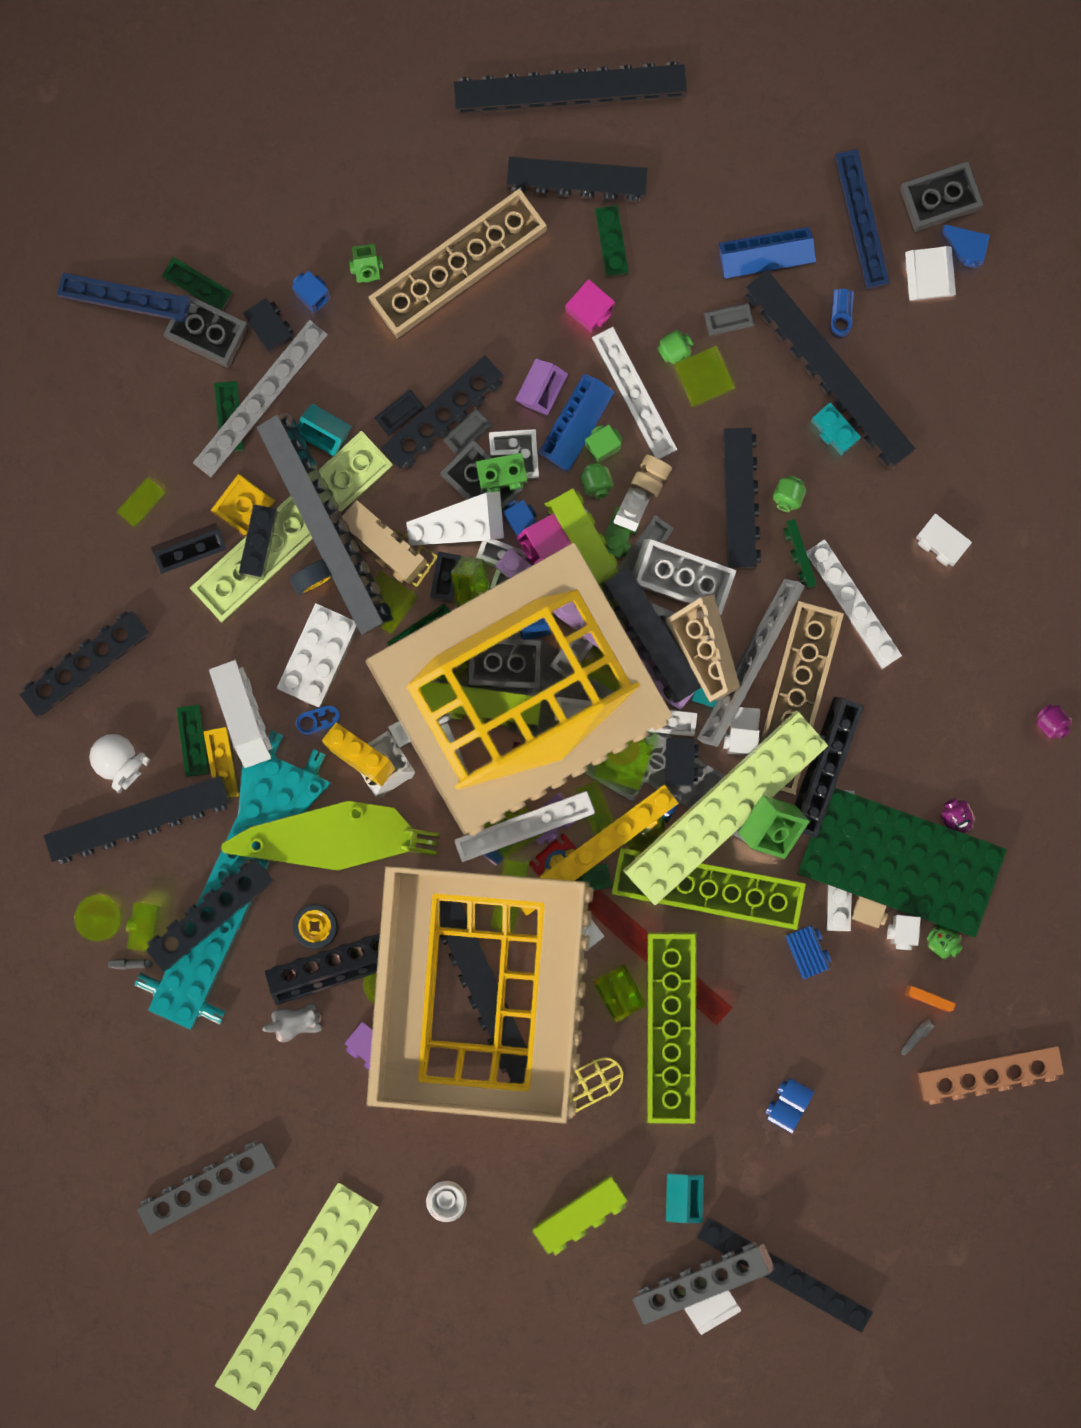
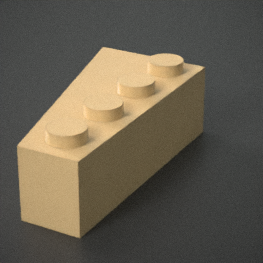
(383, 543)
(705, 646)

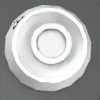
(443, 1194)

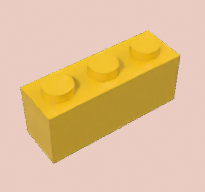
(358, 754)

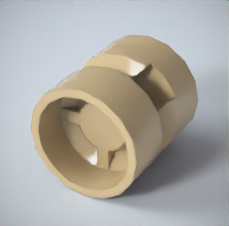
(651, 475)

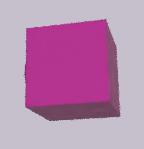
(590, 306)
(543, 539)

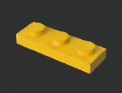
(221, 758)

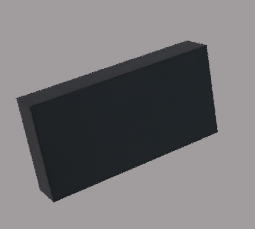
(399, 412)

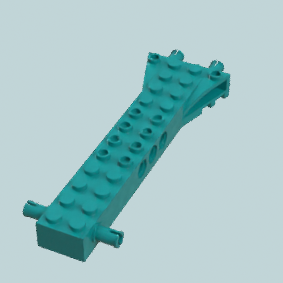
(267, 794)

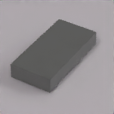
(729, 319)
(469, 429)

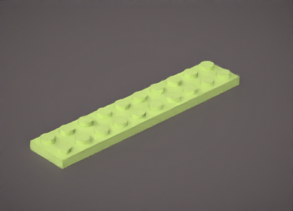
(347, 477)
(725, 808)
(296, 1296)

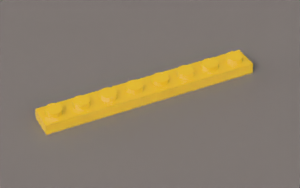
(611, 838)

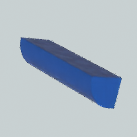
(767, 252)
(576, 422)

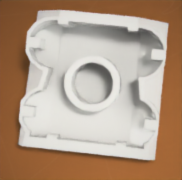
(930, 273)
(389, 748)
(711, 1311)

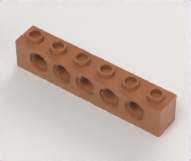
(1048, 1056)

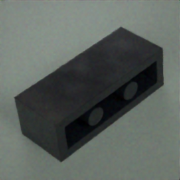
(258, 542)
(188, 548)

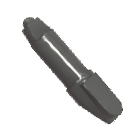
(123, 964)
(921, 1031)

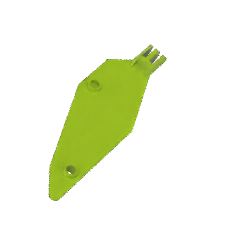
(333, 837)

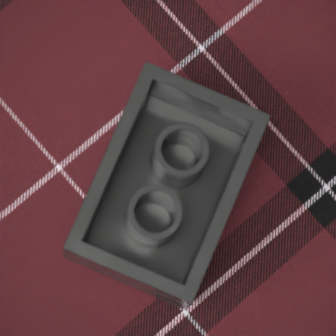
(941, 196)
(208, 332)
(464, 478)
(507, 665)

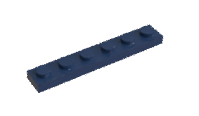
(862, 219)
(124, 297)

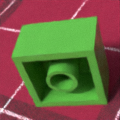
(773, 827)

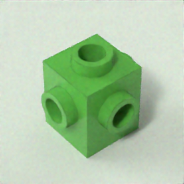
(365, 263)

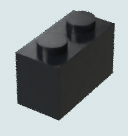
(268, 326)
(442, 584)
(680, 762)

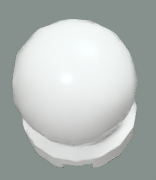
(115, 759)

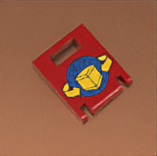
(552, 855)

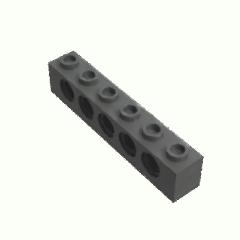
(155, 1220)
(651, 1310)

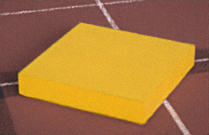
(237, 503)

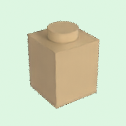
(869, 912)

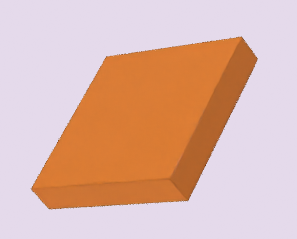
(930, 999)

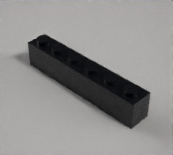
(577, 178)
(739, 498)
(650, 635)

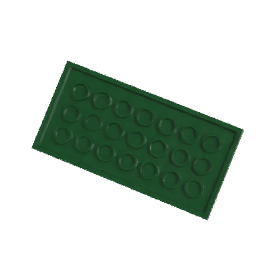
(903, 862)

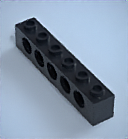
(482, 369)
(60, 691)
(826, 767)
(260, 881)
(327, 975)

